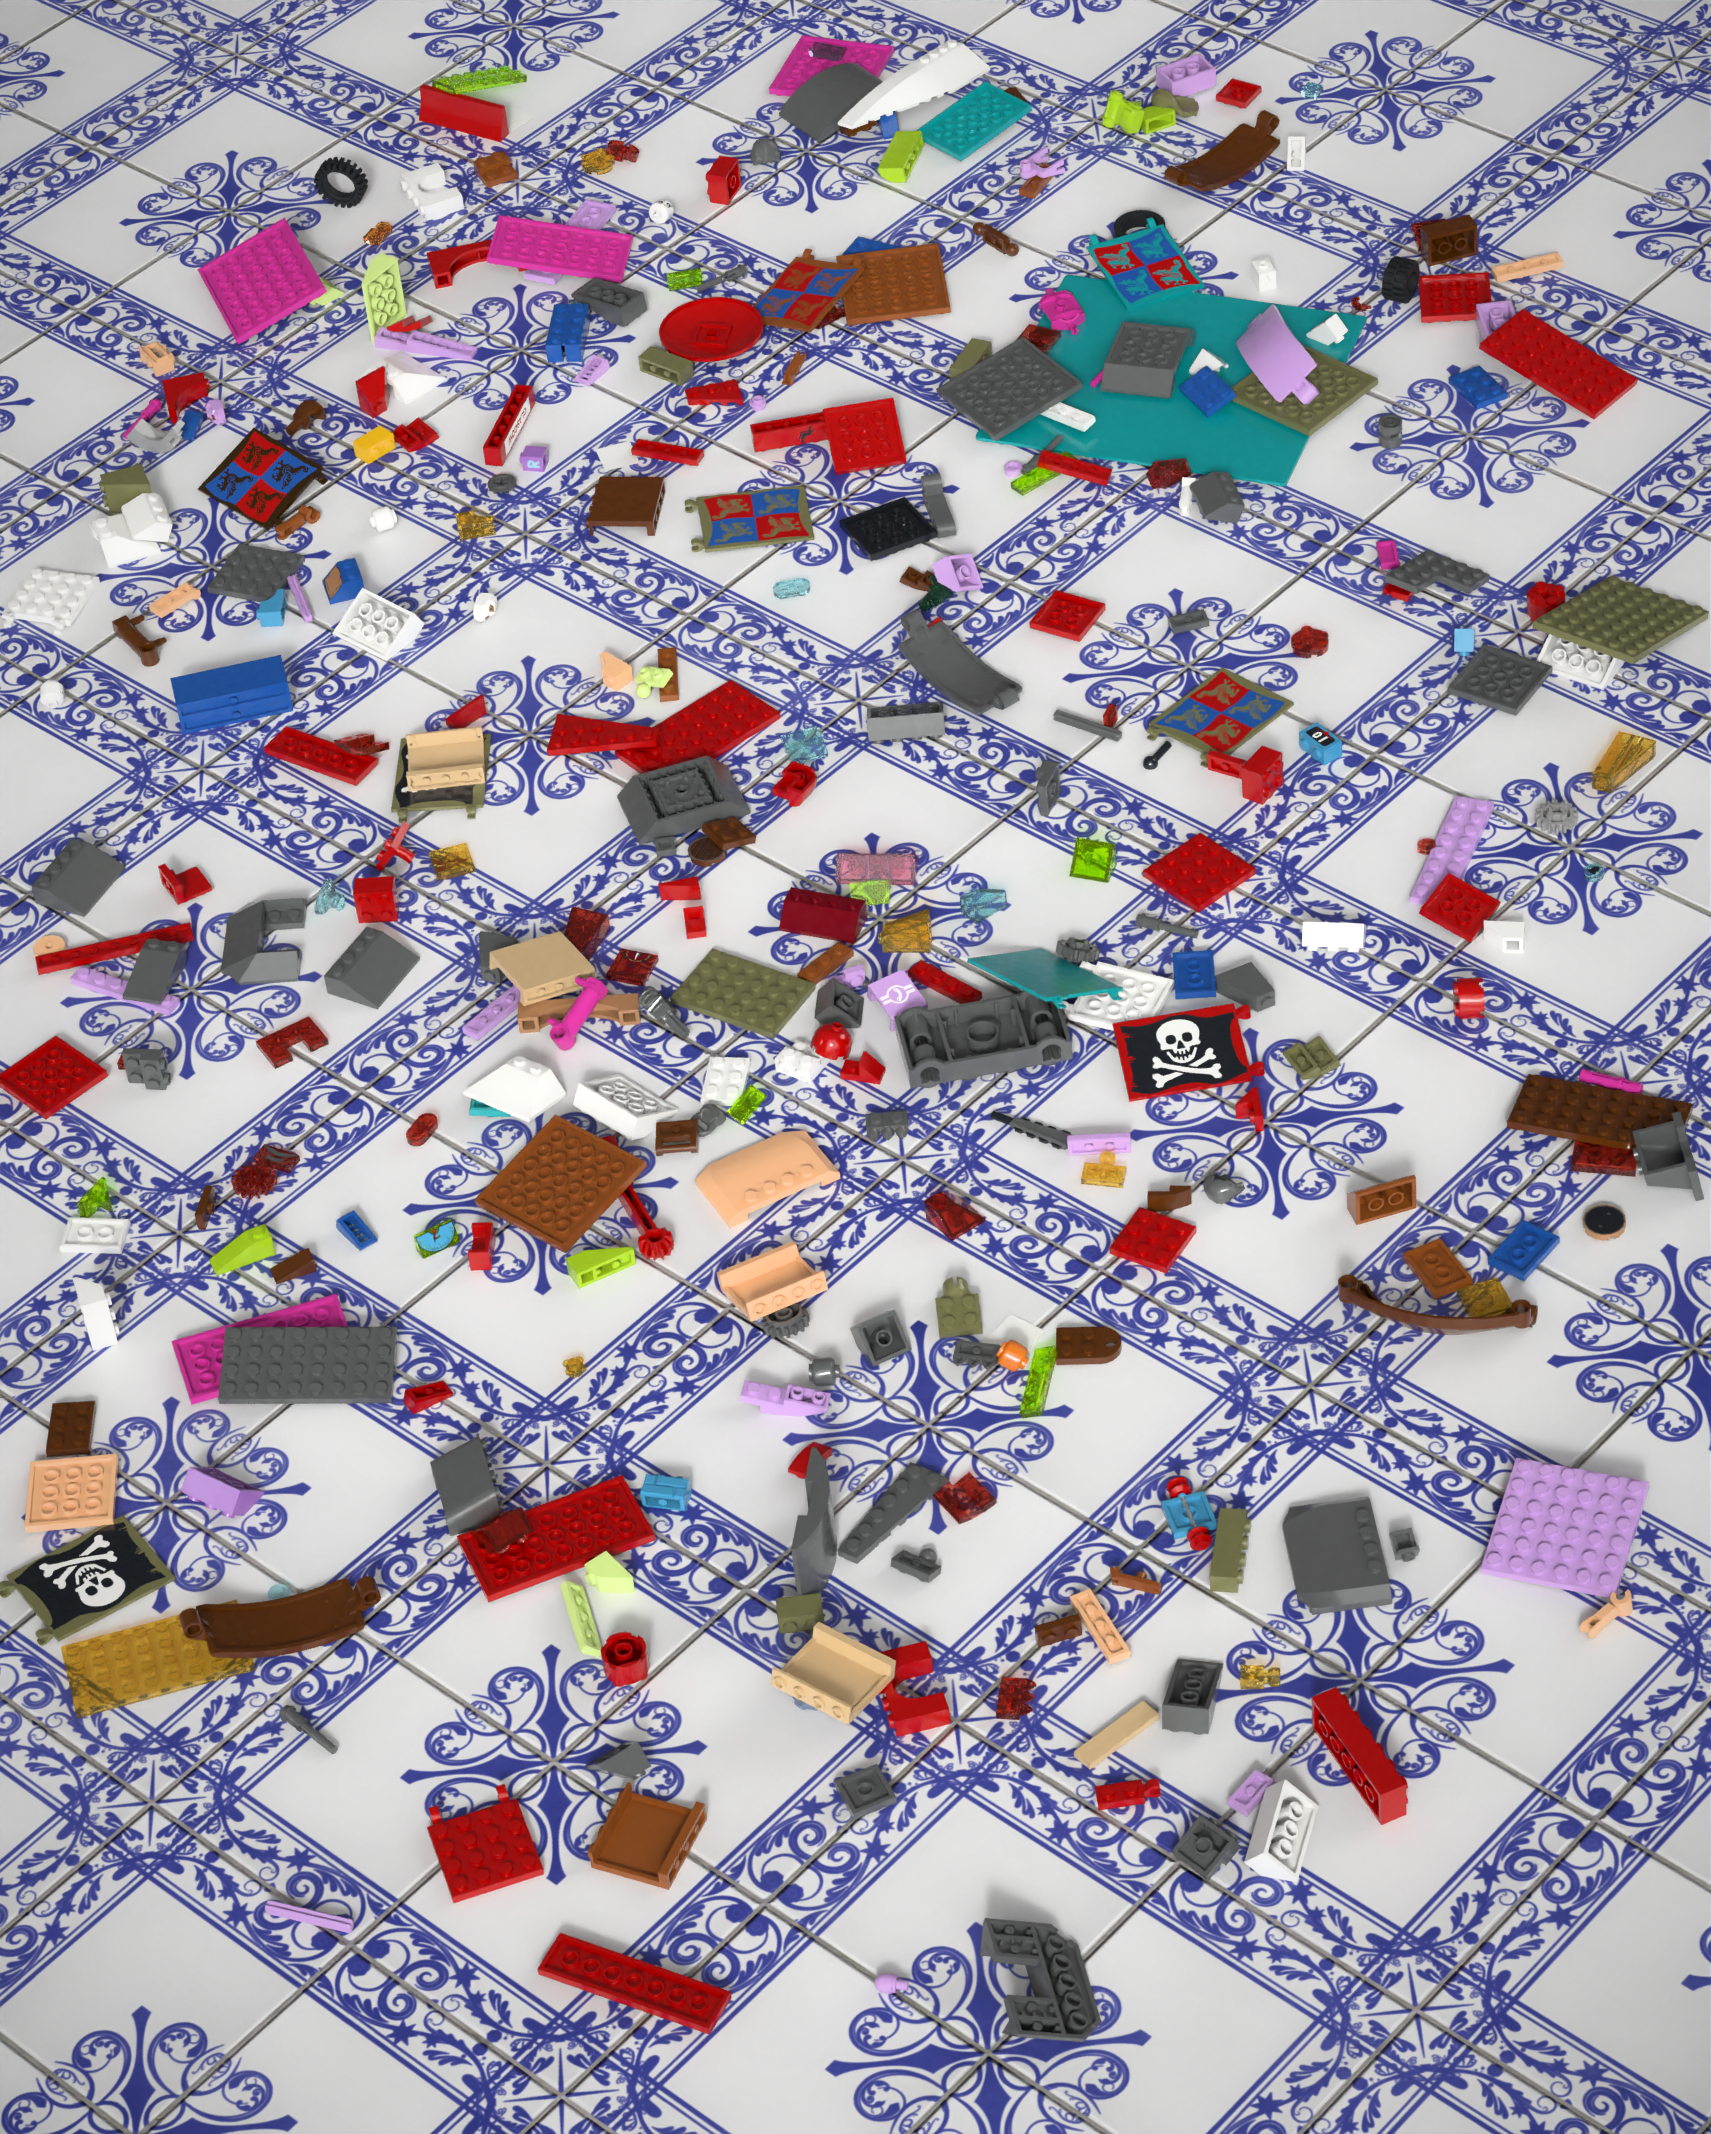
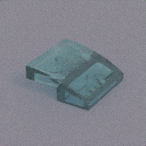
(804, 745)

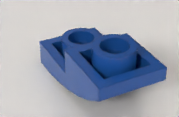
(193, 422)

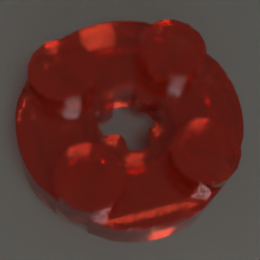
(622, 152)
(1316, 639)

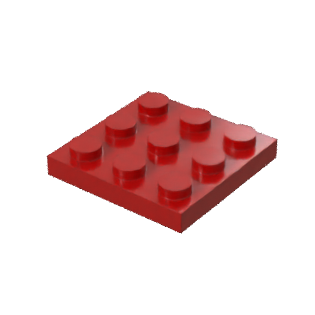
(1067, 615)
(1459, 907)
(1152, 1240)

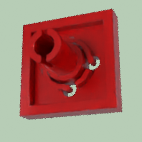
(393, 846)

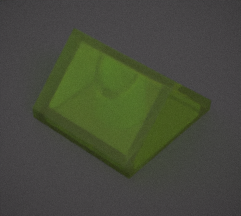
(1093, 860)

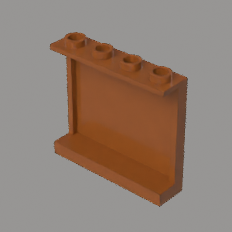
(646, 1838)

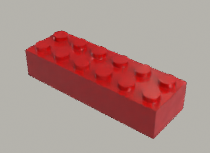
(1359, 1755)

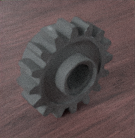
(786, 1321)

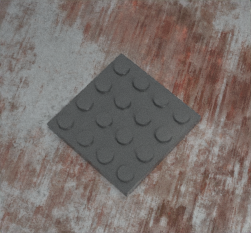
(255, 573)
(1500, 679)

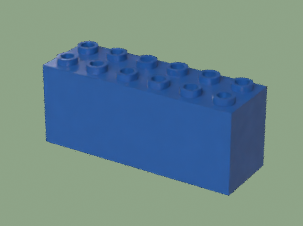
(231, 694)

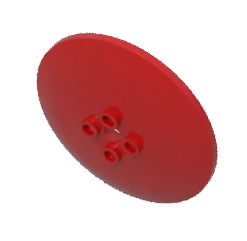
(711, 329)

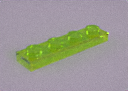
(1035, 478)
(1038, 1382)

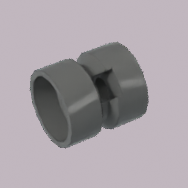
(1390, 431)

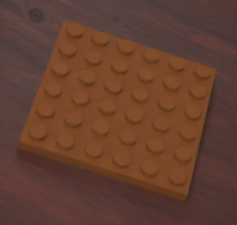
(896, 285)
(560, 1183)

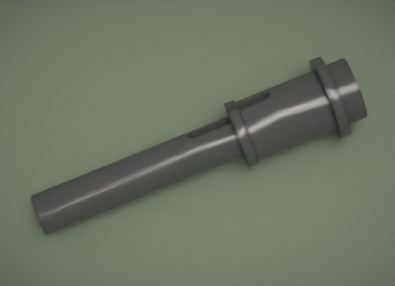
(737, 272)
(1032, 464)
(1157, 924)
(290, 1715)

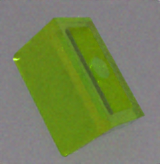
(684, 279)
(872, 891)

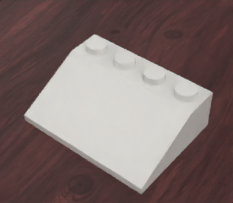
(378, 625)
(1579, 662)
(622, 1106)

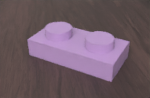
(1250, 1793)

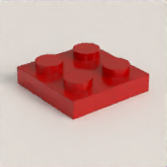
(1238, 93)

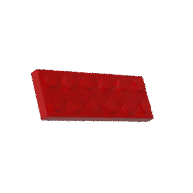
(320, 756)

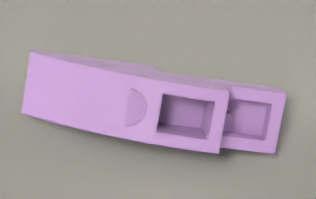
(788, 1402)

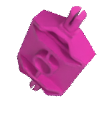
(1062, 310)

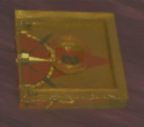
(451, 862)

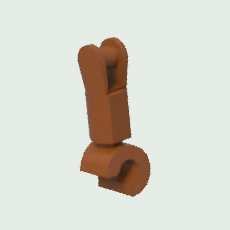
(304, 514)

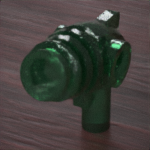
(936, 595)

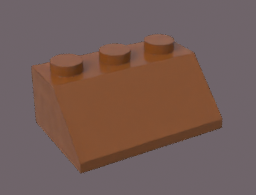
(1382, 1200)

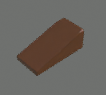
(294, 1267)

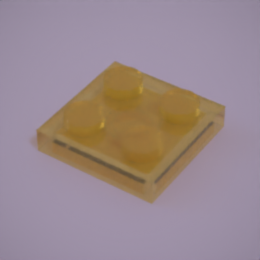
(1484, 1298)

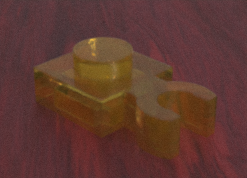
(1255, 1677)

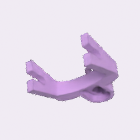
(1030, 169)

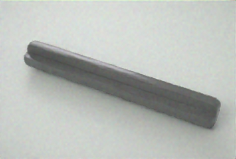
(1087, 725)

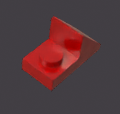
(694, 922)
(865, 1070)
(1250, 1107)

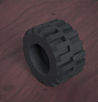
(1400, 279)

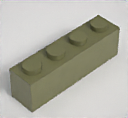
(1229, 1550)

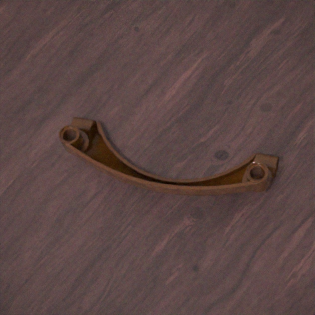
(1354, 1291)

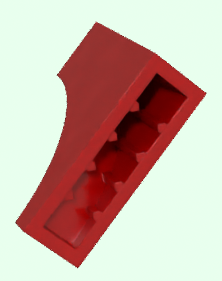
(183, 391)

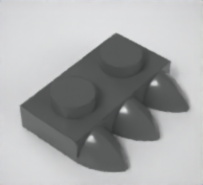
(887, 1124)
(975, 1353)

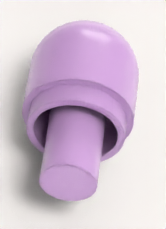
(890, 1983)

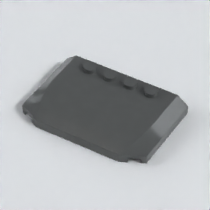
(1336, 1556)

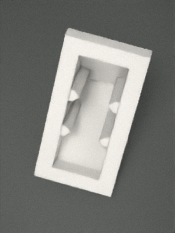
(1296, 154)

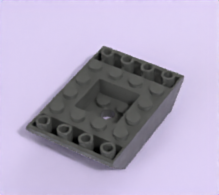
(680, 798)

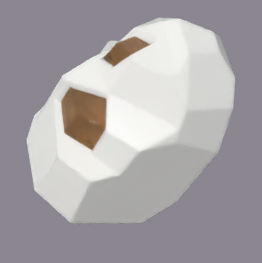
(484, 606)

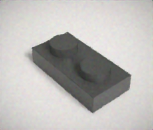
(1188, 621)

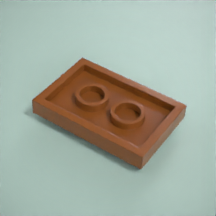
(1437, 1268)

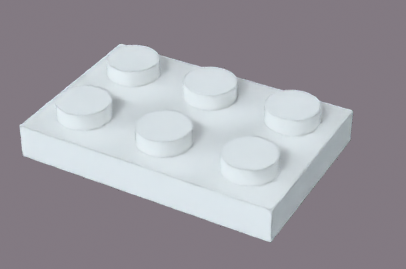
(725, 1080)

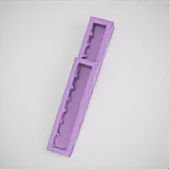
(423, 344)

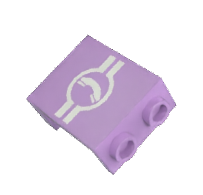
(895, 995)

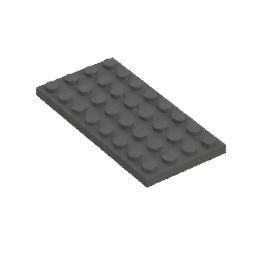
(308, 1365)

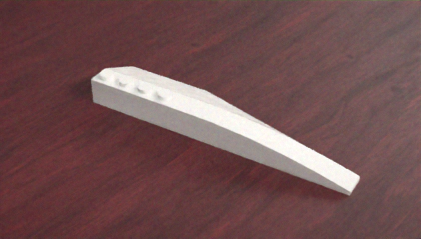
(931, 75)

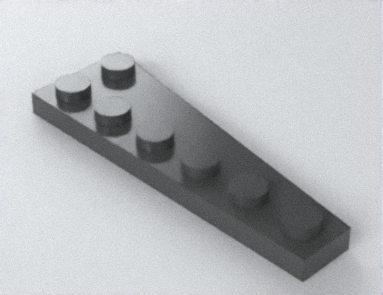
(899, 1501)

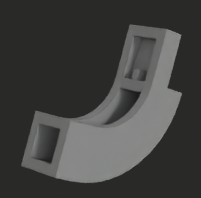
(155, 440)

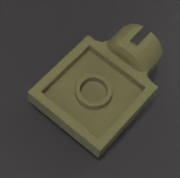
(958, 1310)

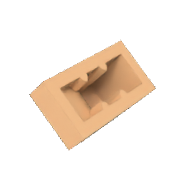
(615, 671)

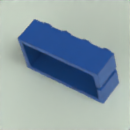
(570, 329)

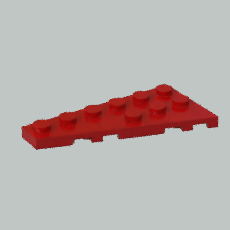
(588, 735)

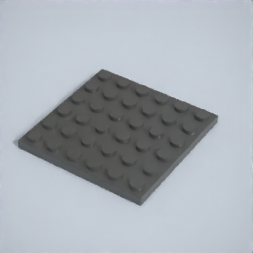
(1009, 388)

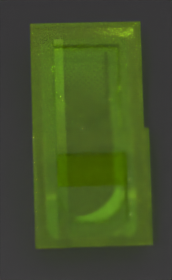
(746, 1104)

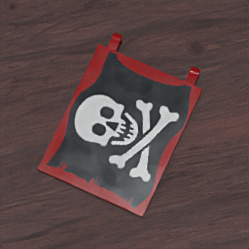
(1184, 1052)

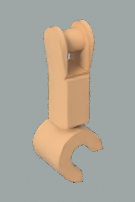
(1595, 1623)

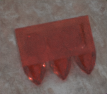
(1013, 1697)

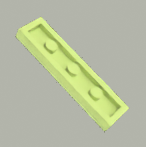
(581, 1618)

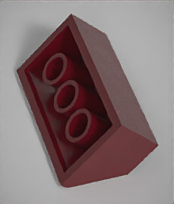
(823, 915)

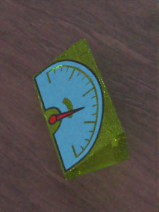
(436, 1239)

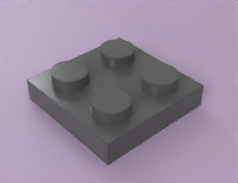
(865, 1791)

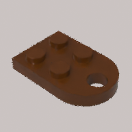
(1086, 1345)

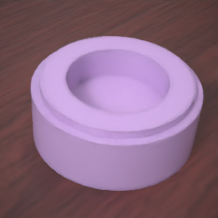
(1013, 468)

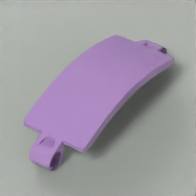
(1277, 357)

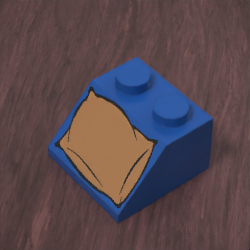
(343, 581)

